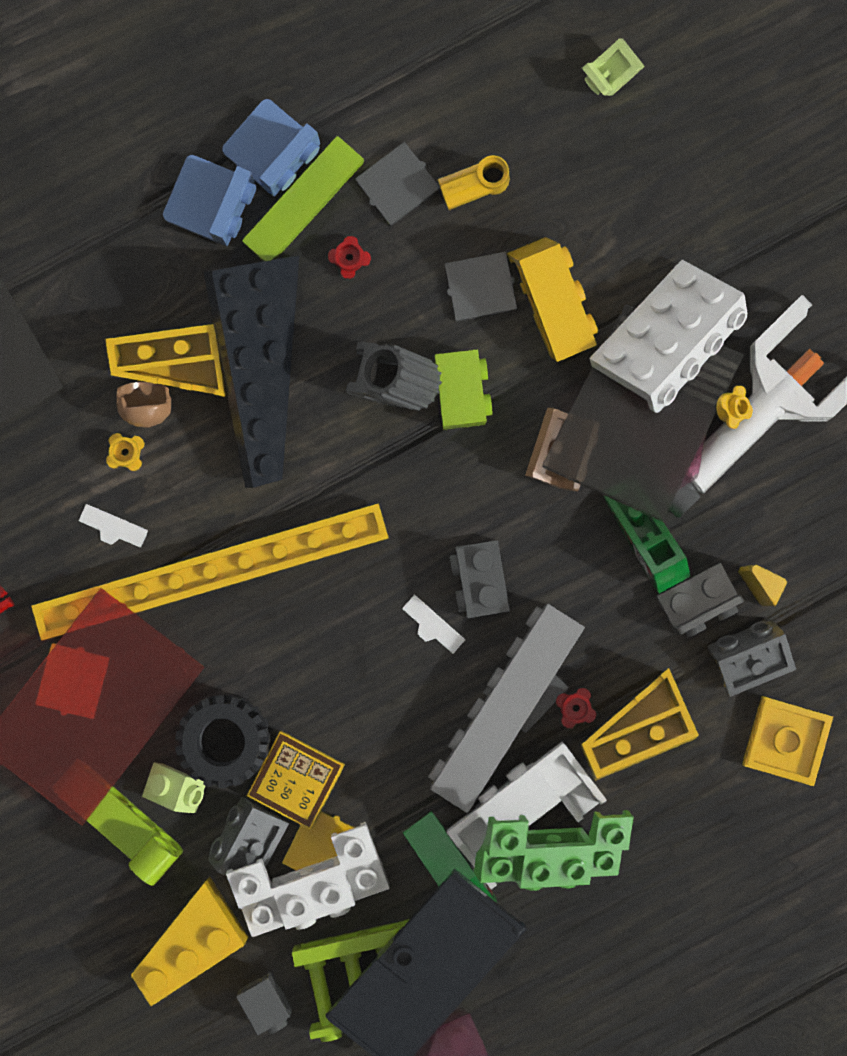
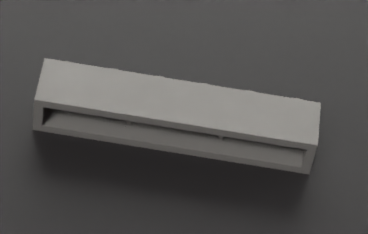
(506, 707)

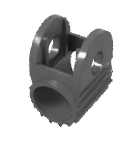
(413, 386)

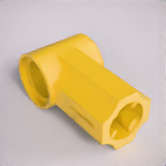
(470, 182)

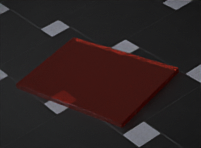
(93, 705)

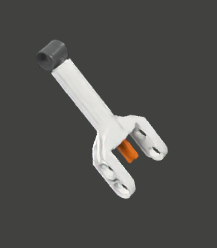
(774, 397)

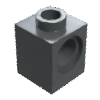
(265, 1004)

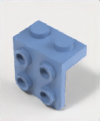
(272, 146)
(210, 199)

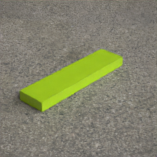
(303, 200)

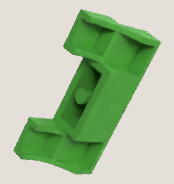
(552, 855)

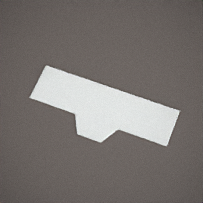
(112, 527)
(432, 626)

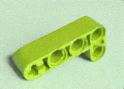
(136, 836)

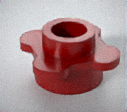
(349, 246)
(584, 713)

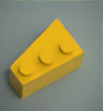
(171, 357)
(192, 944)

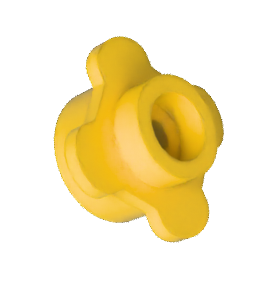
(734, 407)
(117, 445)

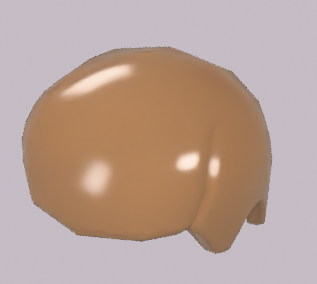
(143, 403)

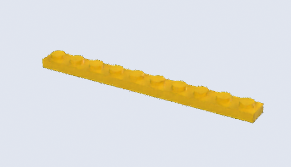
(221, 567)

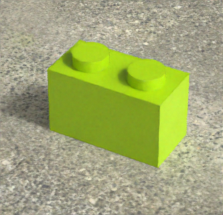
(462, 389)

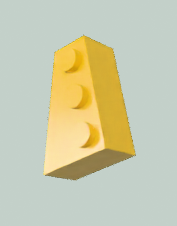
(555, 297)
(641, 730)

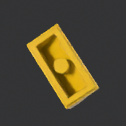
(763, 584)

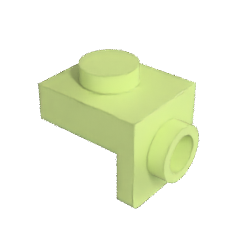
(612, 69)
(173, 789)

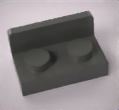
(480, 578)
(699, 600)
(752, 656)
(246, 838)

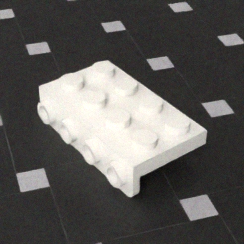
(671, 334)

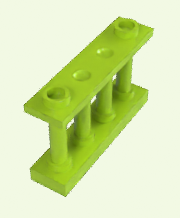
(349, 949)

